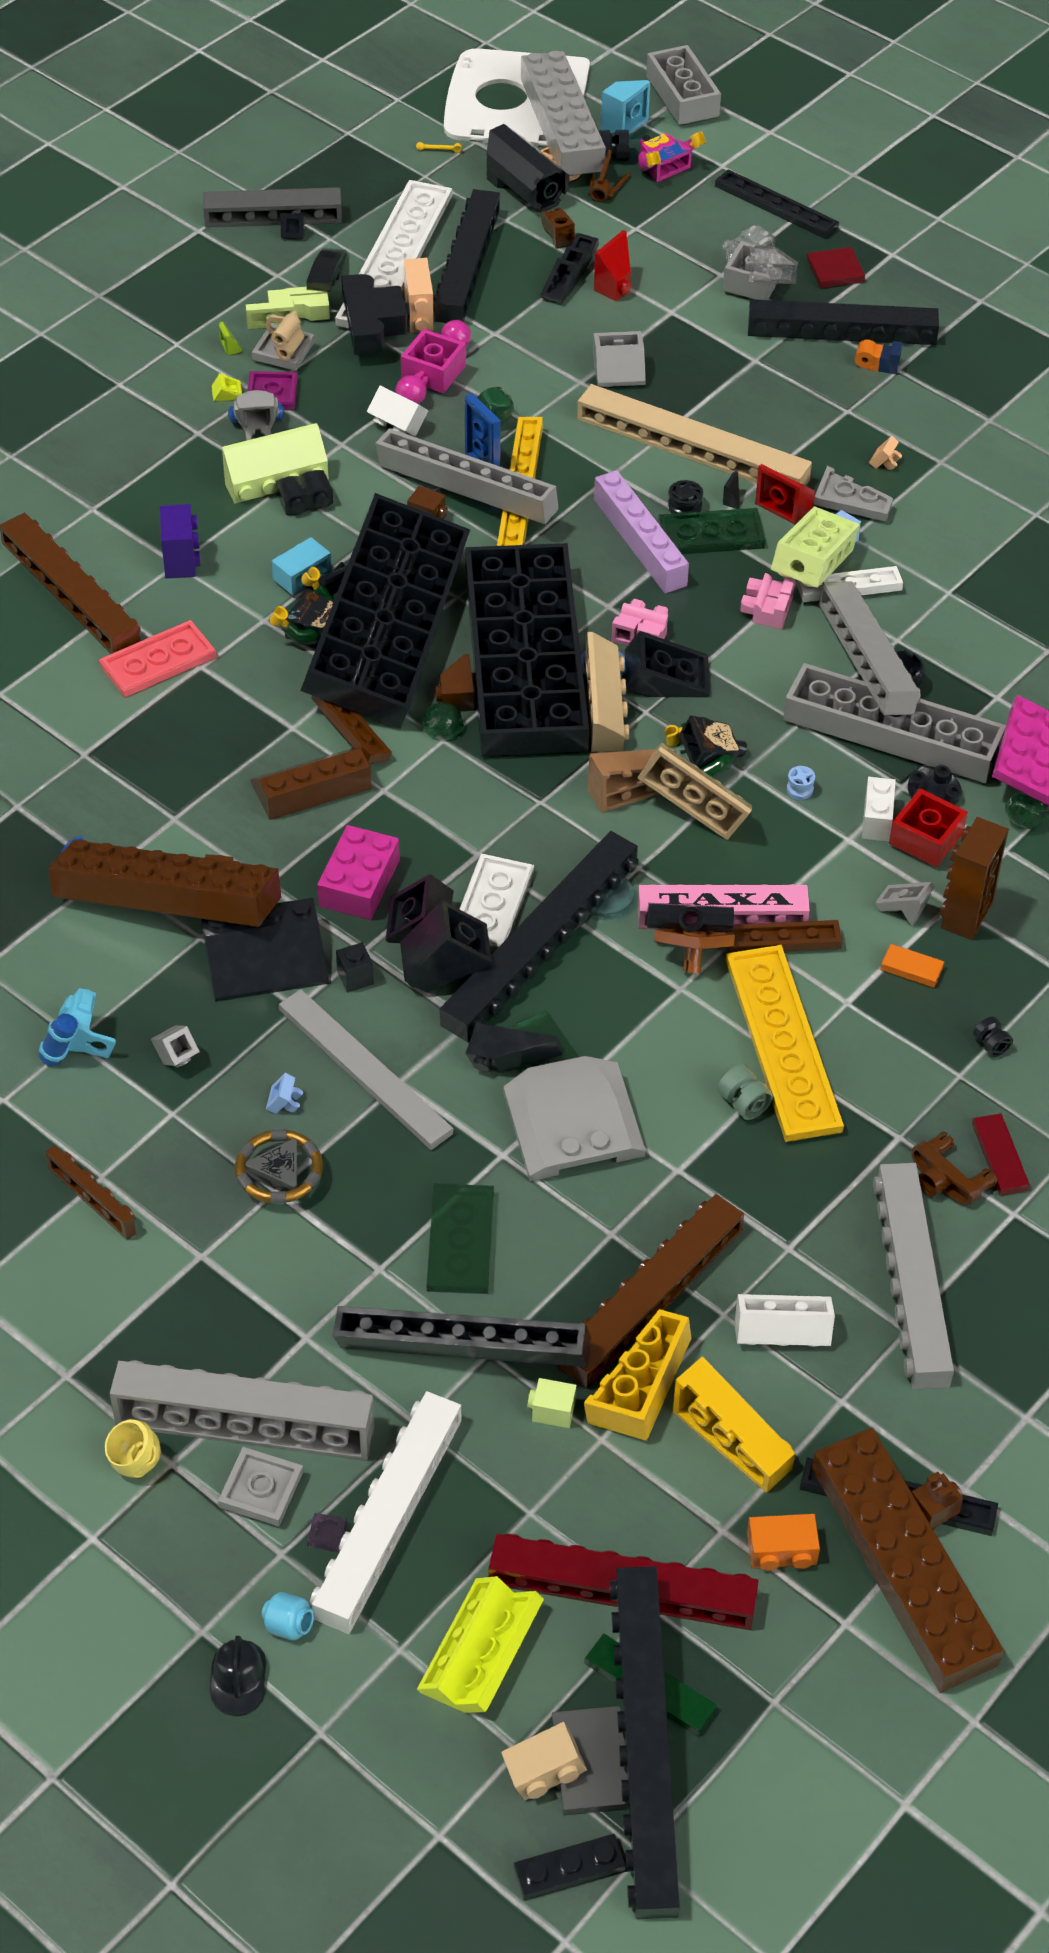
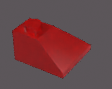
(613, 268)
(783, 495)

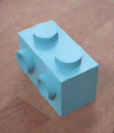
(291, 565)

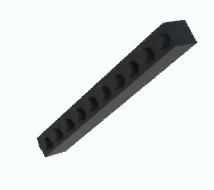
(539, 936)
(646, 1744)

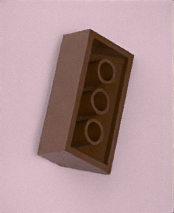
(313, 782)

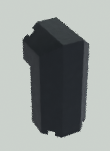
(524, 169)

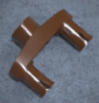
(941, 1176)

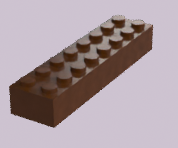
(165, 882)
(907, 1560)

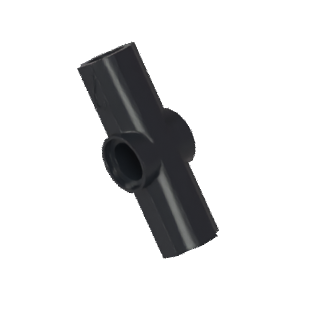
(709, 917)

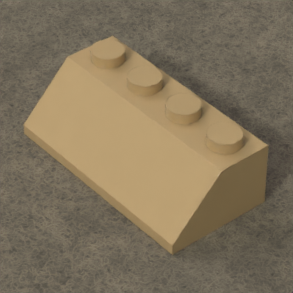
(605, 694)
(695, 791)

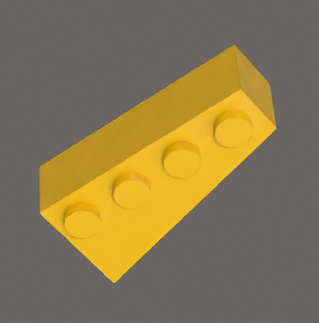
(640, 1382)
(731, 1425)

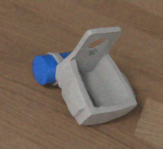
(256, 411)

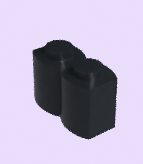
(304, 492)

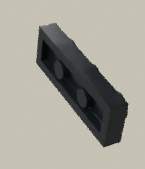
(569, 1867)

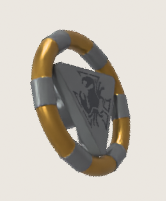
(278, 1166)

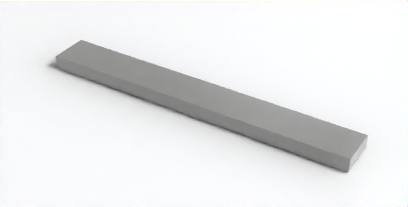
(366, 1069)

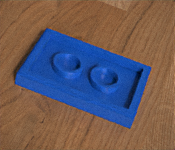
(481, 431)

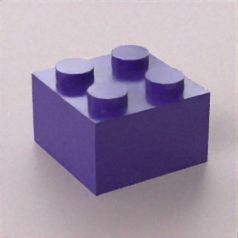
(179, 541)

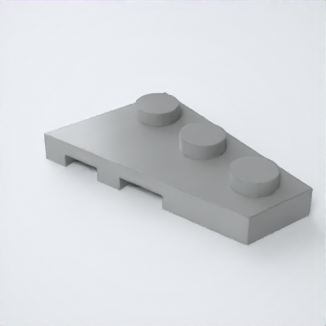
(845, 495)

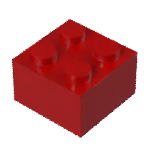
(928, 827)

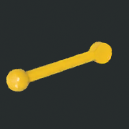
(457, 148)

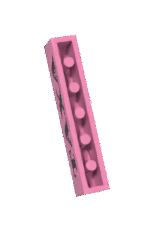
(750, 902)

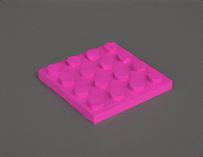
(1025, 750)

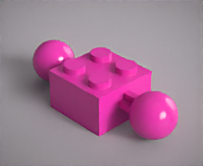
(433, 361)

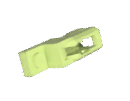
(307, 304)

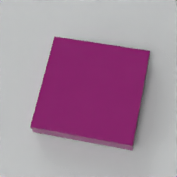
(281, 384)

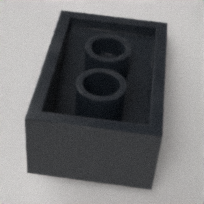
(665, 668)

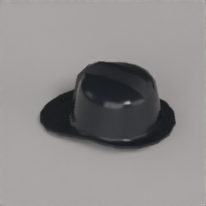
(237, 1677)

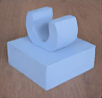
(281, 1095)

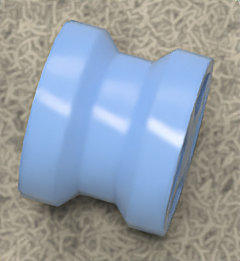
(800, 783)

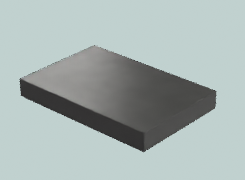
(598, 1744)

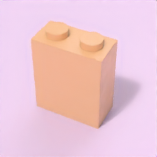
(418, 294)

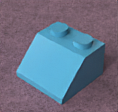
(625, 105)

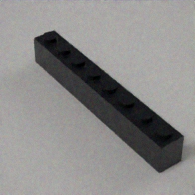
(466, 256)
(843, 322)
(462, 1336)

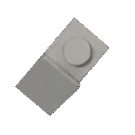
(909, 898)

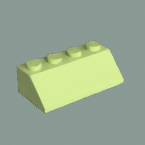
(258, 463)

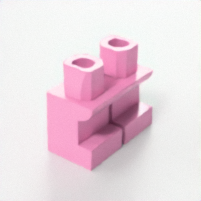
(770, 600)
(637, 618)

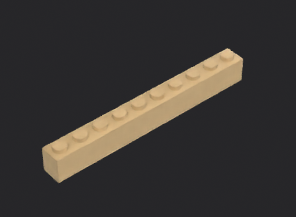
(686, 436)

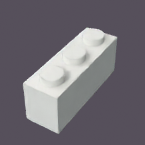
(784, 1320)

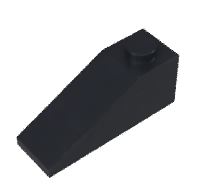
(509, 1048)

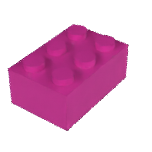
(358, 872)

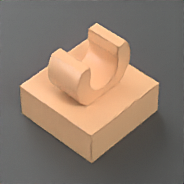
(886, 454)

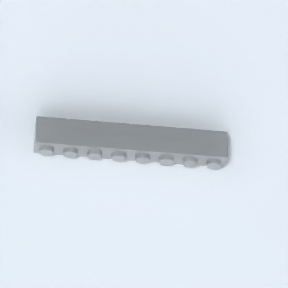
(467, 476)
(869, 648)
(914, 1277)

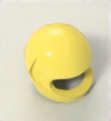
(132, 1448)

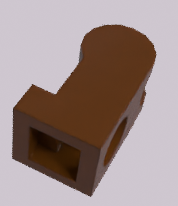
(559, 227)

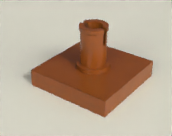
(693, 944)

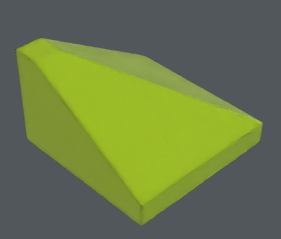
(228, 341)

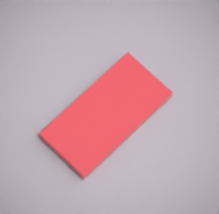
(157, 658)

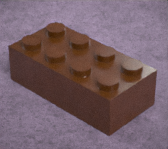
(973, 877)

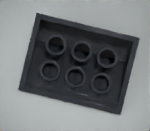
(266, 958)

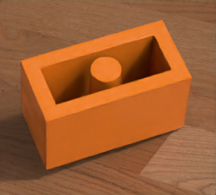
(783, 1541)

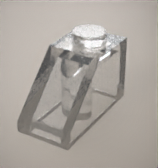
(771, 266)

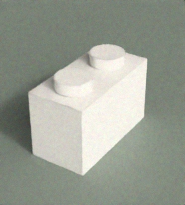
(397, 411)
(878, 809)

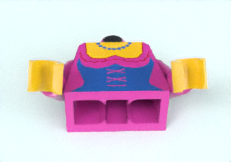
(666, 155)

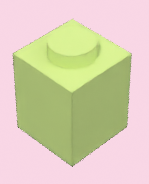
(552, 1402)

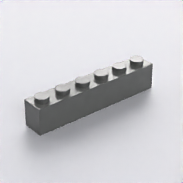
(266, 206)

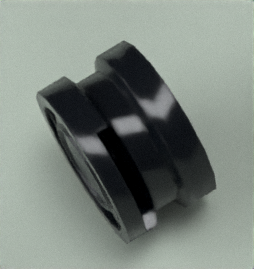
(685, 497)

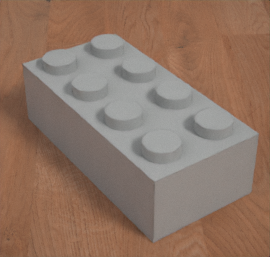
(683, 84)

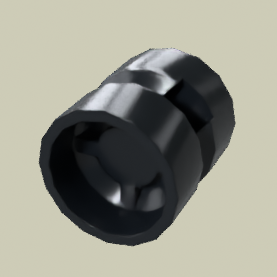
(620, 139)

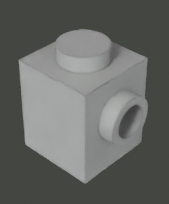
(175, 1046)

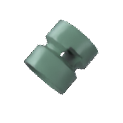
(743, 1090)

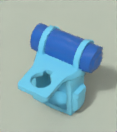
(72, 1031)

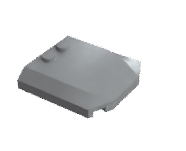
(572, 1115)

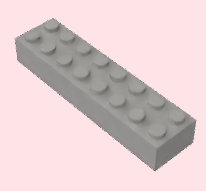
(562, 112)
(929, 736)
(244, 1409)

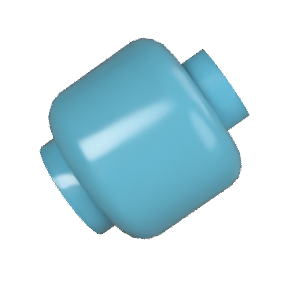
(287, 1616)

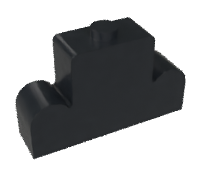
(372, 312)

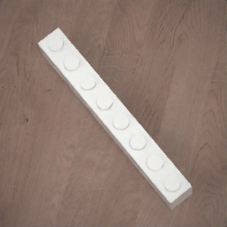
(386, 1512)

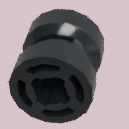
(992, 1036)

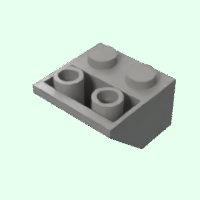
(619, 358)

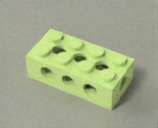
(818, 544)

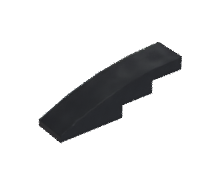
(570, 268)
(326, 269)

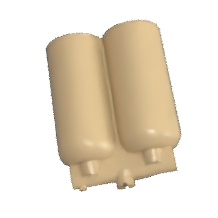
(287, 334)

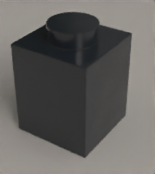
(354, 967)

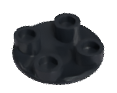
(937, 782)

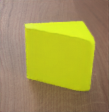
(226, 388)

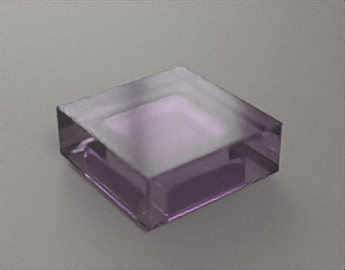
(326, 1532)

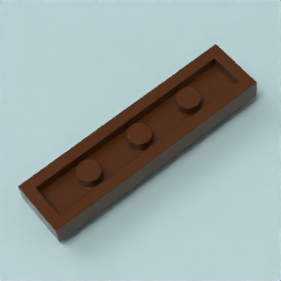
(355, 731)
(791, 935)
(95, 1196)

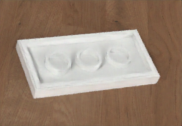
(497, 895)

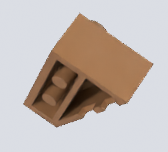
(615, 780)

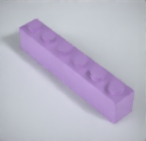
(641, 531)

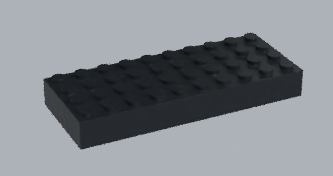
(386, 611)
(526, 650)

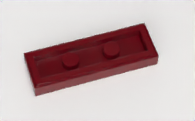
(1000, 1154)

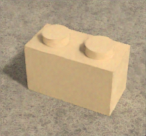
(544, 1761)

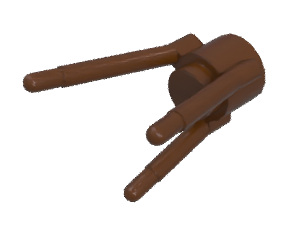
(600, 188)

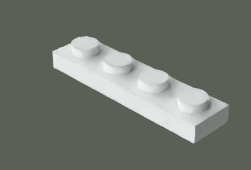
(866, 581)

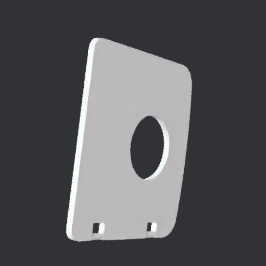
(486, 67)

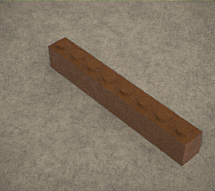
(69, 583)
(657, 1284)

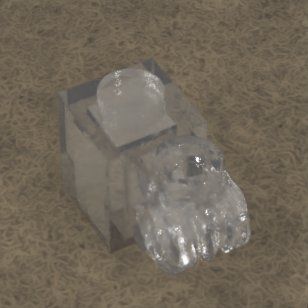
(753, 235)

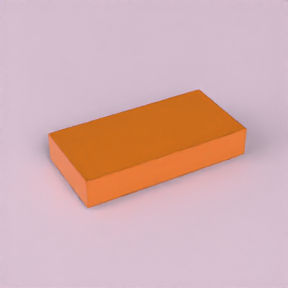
(912, 965)

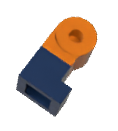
(879, 357)

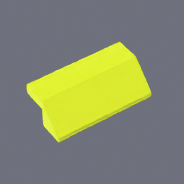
(480, 1645)

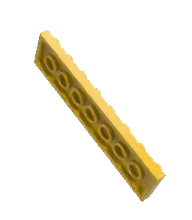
(784, 1043)

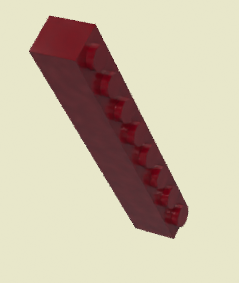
(586, 1576)

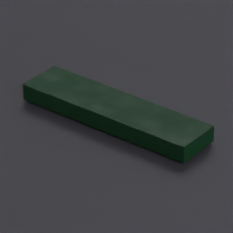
(682, 1702)

